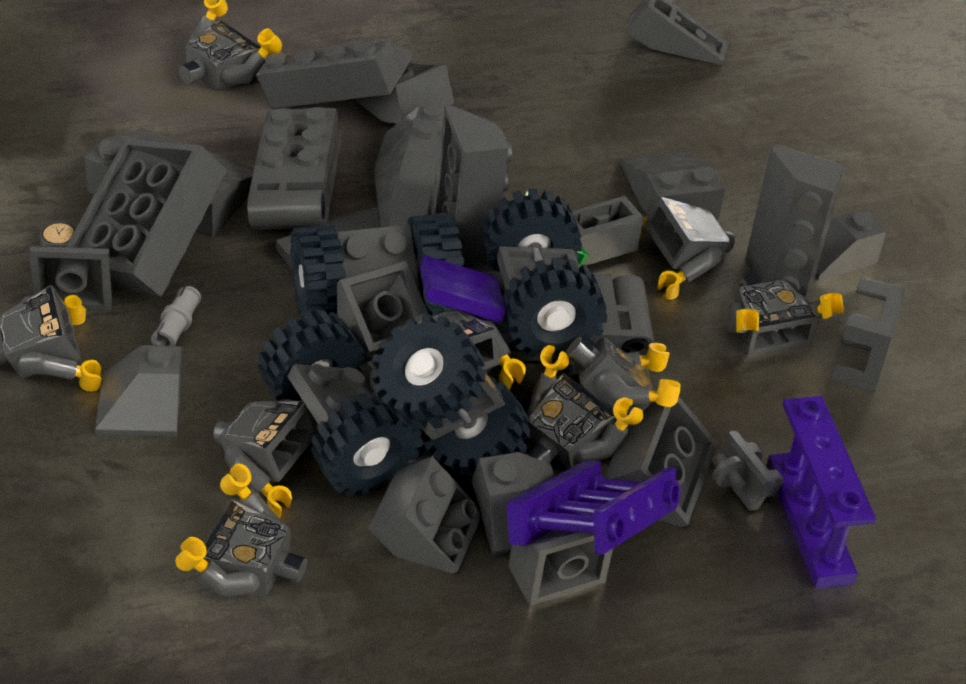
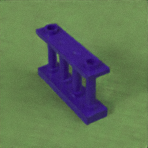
(820, 492)
(590, 504)

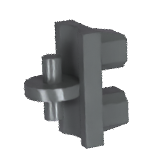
(741, 468)

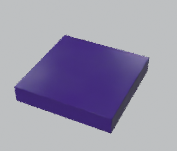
(462, 289)

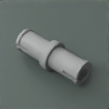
(176, 317)

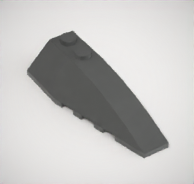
(409, 166)

